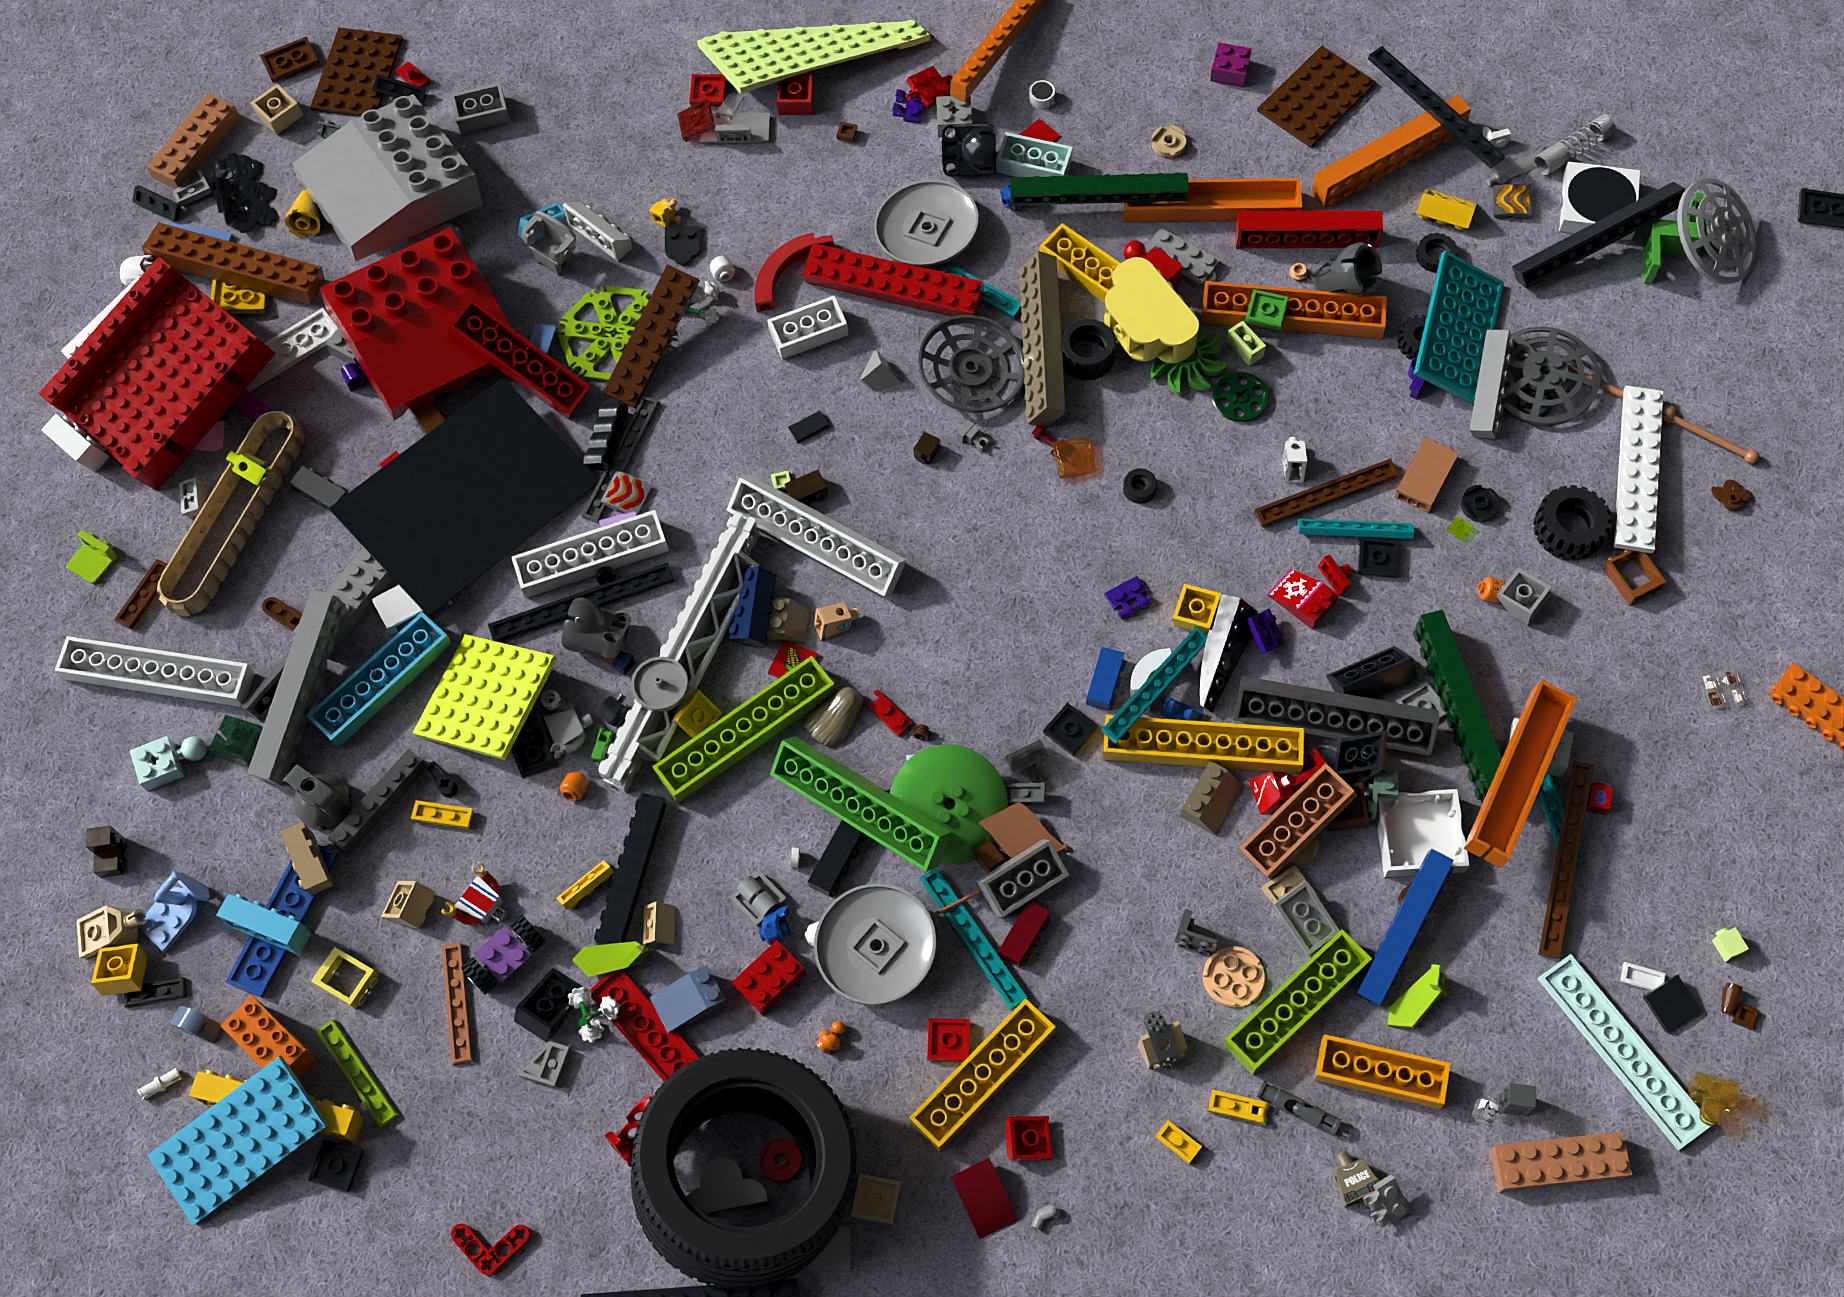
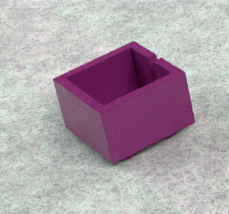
(1230, 64)

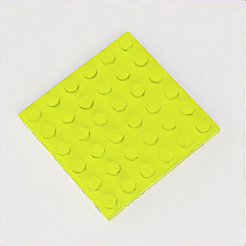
(485, 696)

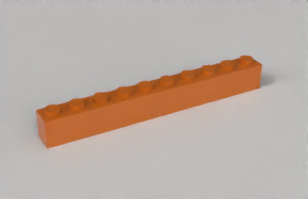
(993, 47)

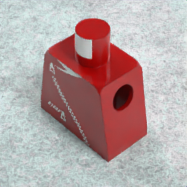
(1272, 791)

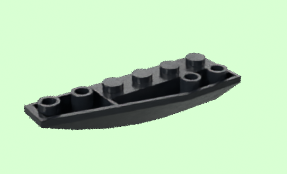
(1224, 647)

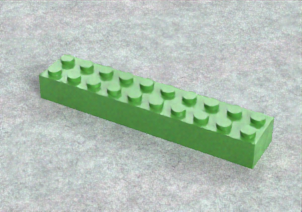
(860, 803)

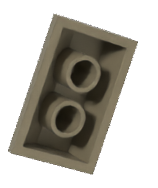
(1211, 798)

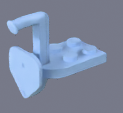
(173, 909)

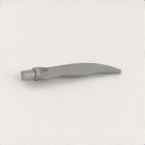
(1517, 168)

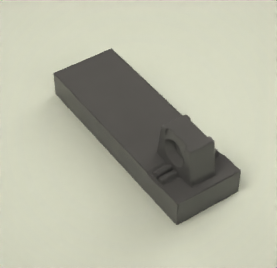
(1026, 793)

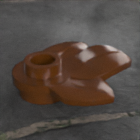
(1731, 494)

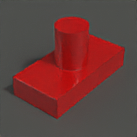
(412, 75)
(1335, 575)

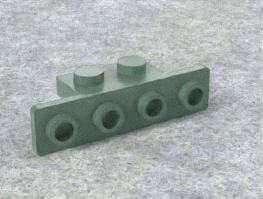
(1383, 786)

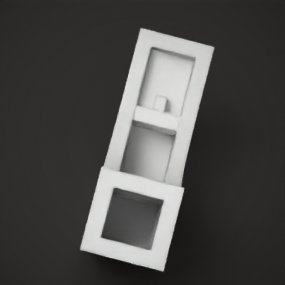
(1146, 668)

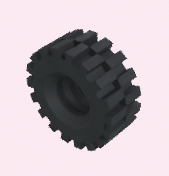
(1406, 338)

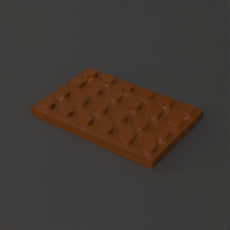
(352, 70)
(1316, 96)

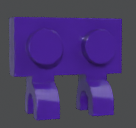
(913, 108)

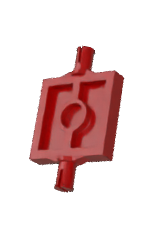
(928, 85)

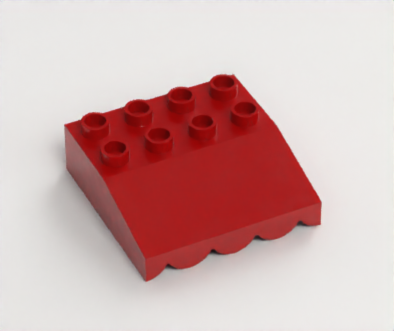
(400, 317)

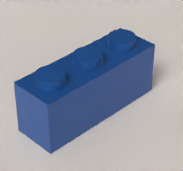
(1106, 679)

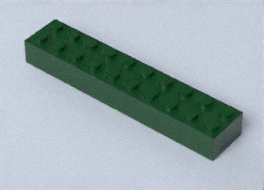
(1459, 700)

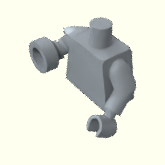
(564, 724)

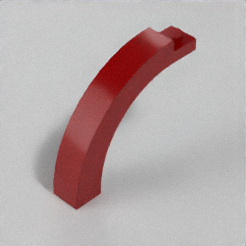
(779, 262)

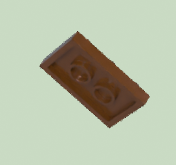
(289, 59)

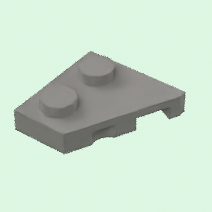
(192, 189)

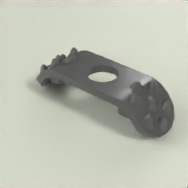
(1157, 1030)

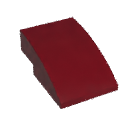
(984, 1198)

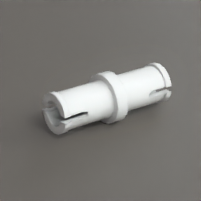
(159, 1084)

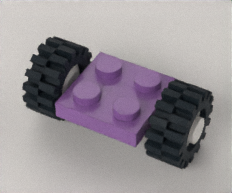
(503, 954)

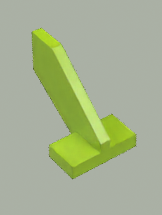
(610, 957)
(1419, 998)

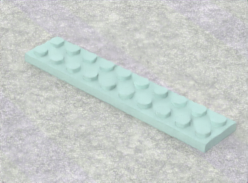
(1624, 1051)

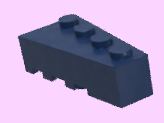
(753, 608)

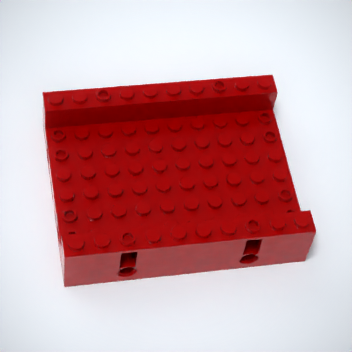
(157, 373)

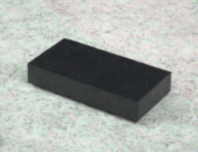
(808, 426)

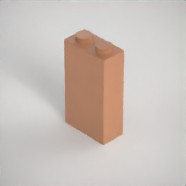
(1426, 475)

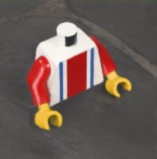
(479, 901)

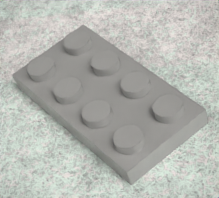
(1196, 262)

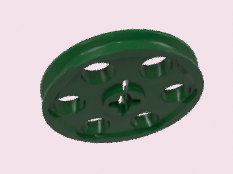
(1238, 390)

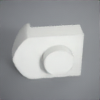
(1497, 138)

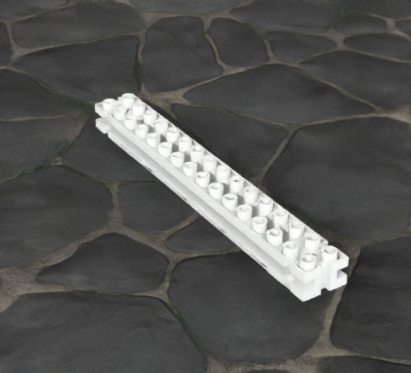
(684, 645)

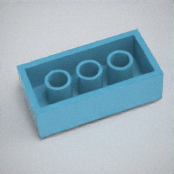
(263, 923)

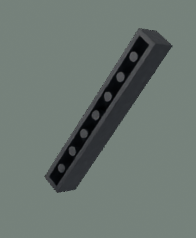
(631, 870)

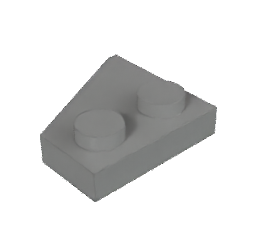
(547, 1065)

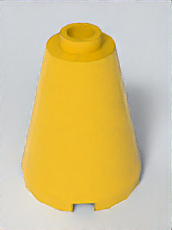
(303, 216)

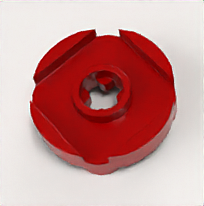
(775, 1149)

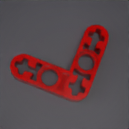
(485, 1254)

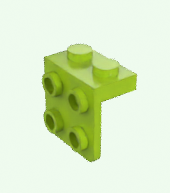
(92, 558)

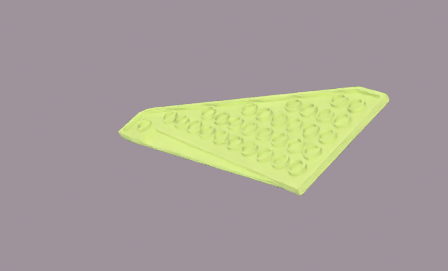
(770, 56)

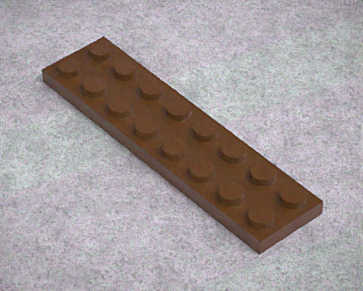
(651, 336)

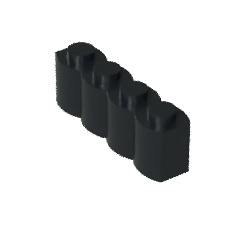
(606, 435)

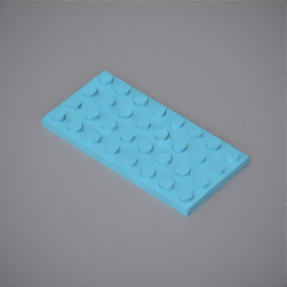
(237, 1140)

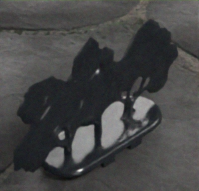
(246, 194)

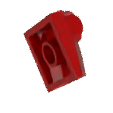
(1028, 1138)

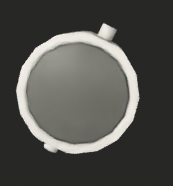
(1042, 94)

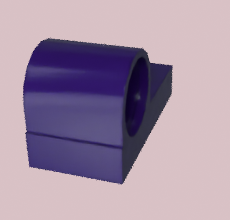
(354, 376)
(1417, 383)

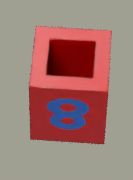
(1599, 798)

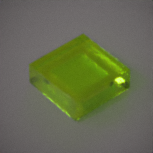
(1459, 528)

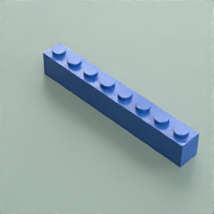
(1404, 927)

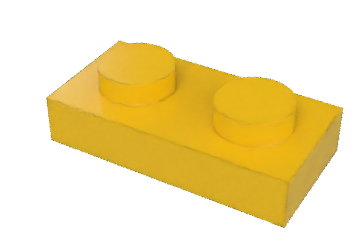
(1178, 1142)

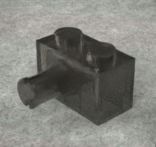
(1027, 760)

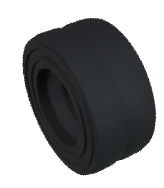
(1139, 476)

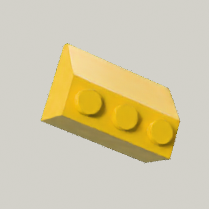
(1446, 209)

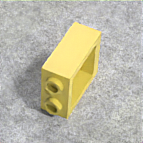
(331, 965)

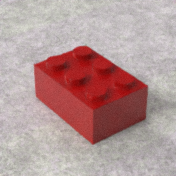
(769, 978)

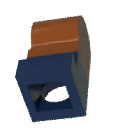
(620, 662)

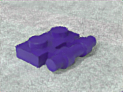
(1127, 592)
(1265, 631)

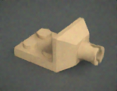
(108, 928)

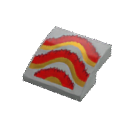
(626, 493)

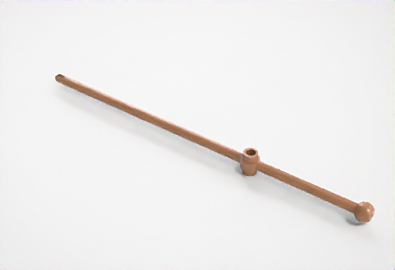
(1668, 416)

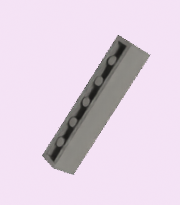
(1491, 384)

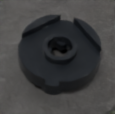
(1480, 513)

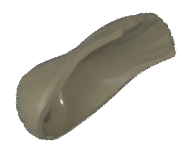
(835, 717)

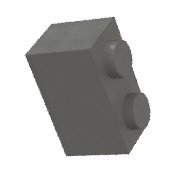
(1518, 1099)

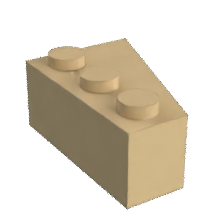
(306, 858)

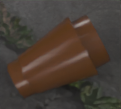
(1731, 997)

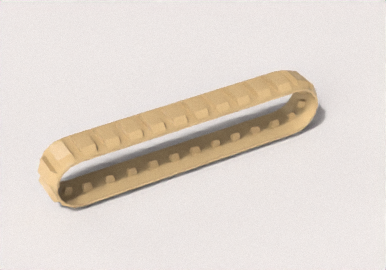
(245, 524)

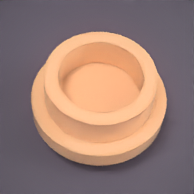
(1298, 271)

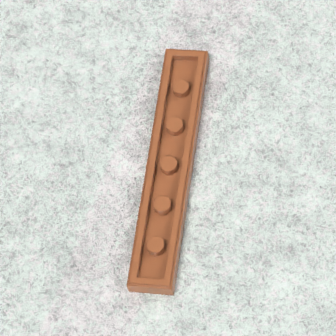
(457, 1004)

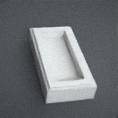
(1641, 977)

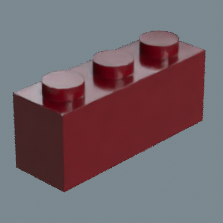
(1024, 934)

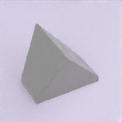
(879, 373)

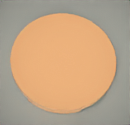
(1234, 976)

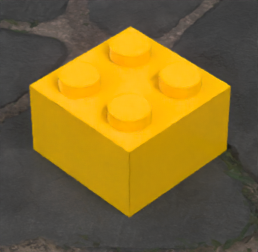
(1196, 608)
(119, 969)

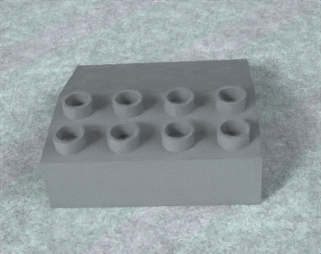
(387, 177)

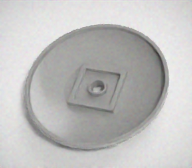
(921, 204)
(868, 916)

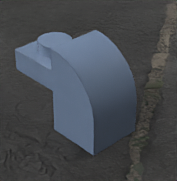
(195, 1023)

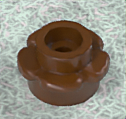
(923, 730)

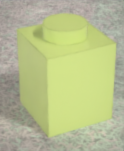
(1729, 943)

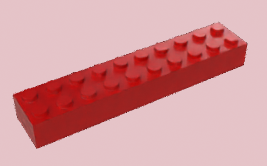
(893, 281)

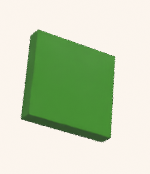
(1266, 309)

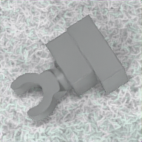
(970, 434)

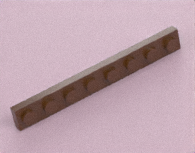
(1326, 493)

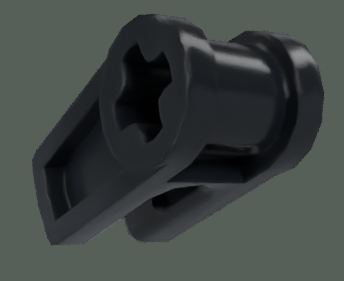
(441, 779)

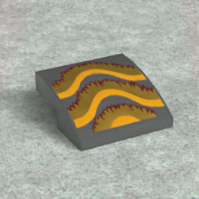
(1512, 201)

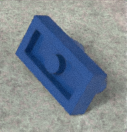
(1179, 711)

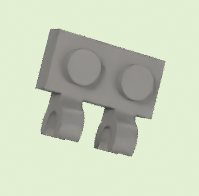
(1390, 1196)

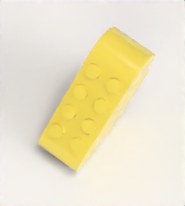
(1149, 314)

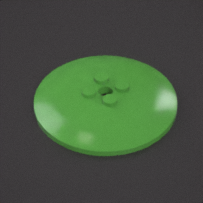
(959, 775)

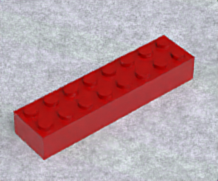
(1307, 229)
(518, 358)

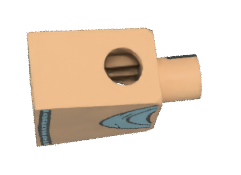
(834, 619)

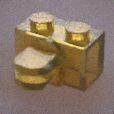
(1713, 1096)

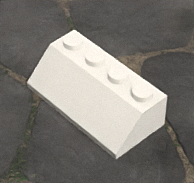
(597, 230)

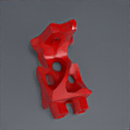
(621, 1141)

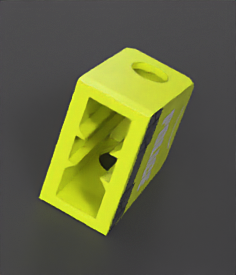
(256, 468)

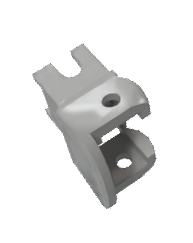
(554, 246)

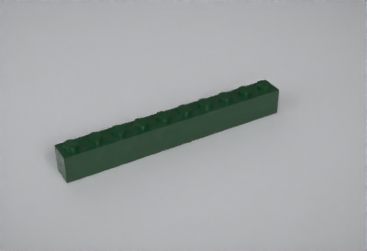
(1099, 189)

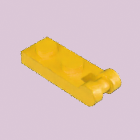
(1238, 1107)

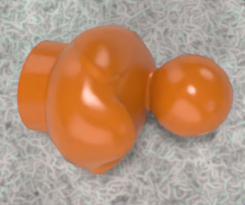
(828, 1039)

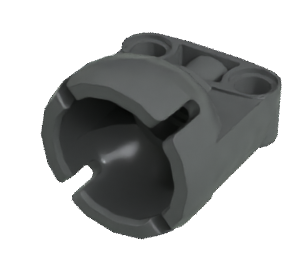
(1350, 271)
(595, 629)
(319, 798)

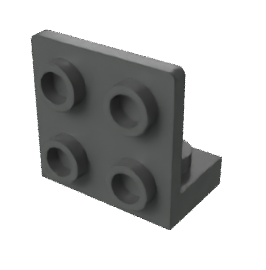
(1188, 939)

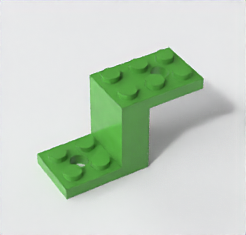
(1664, 239)

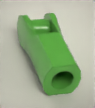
(602, 747)

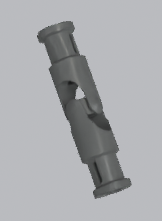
(1310, 1113)

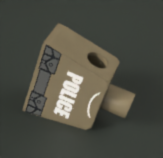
(1353, 1179)

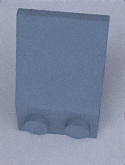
(688, 999)

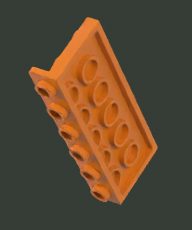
(1812, 702)

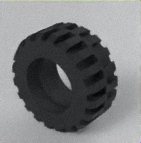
(1560, 540)

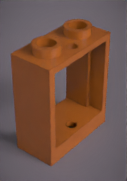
(1632, 596)

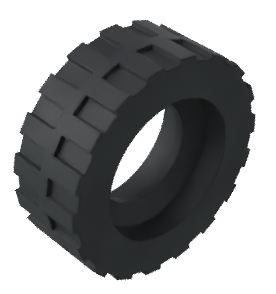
(1434, 240)

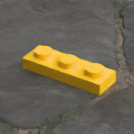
(442, 814)
(585, 885)

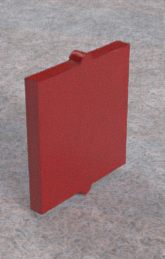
(1040, 131)

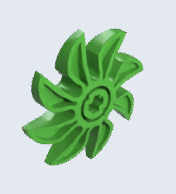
(1200, 361)

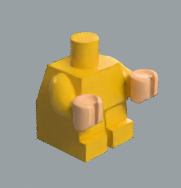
(664, 212)

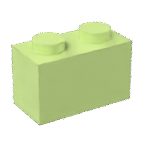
(1246, 343)

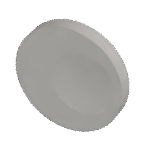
(659, 684)

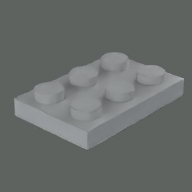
(1306, 917)

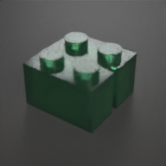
(240, 743)

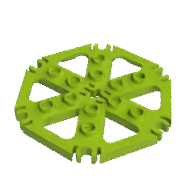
(602, 331)

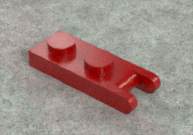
(888, 714)

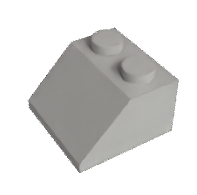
(1524, 595)

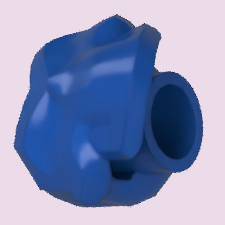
(774, 926)

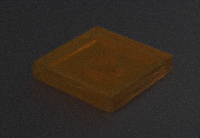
(1074, 457)

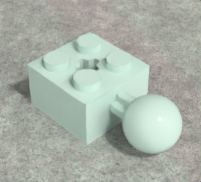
(160, 760)

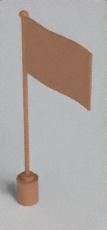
(1014, 831)

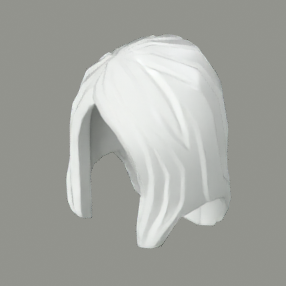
(133, 268)

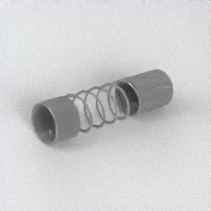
(1559, 154)

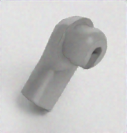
(1044, 1213)

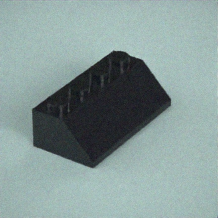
(1374, 674)

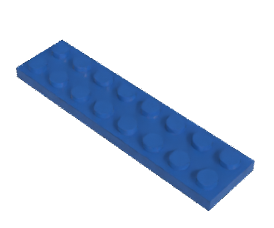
(260, 959)

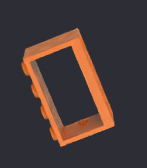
(268, 1038)

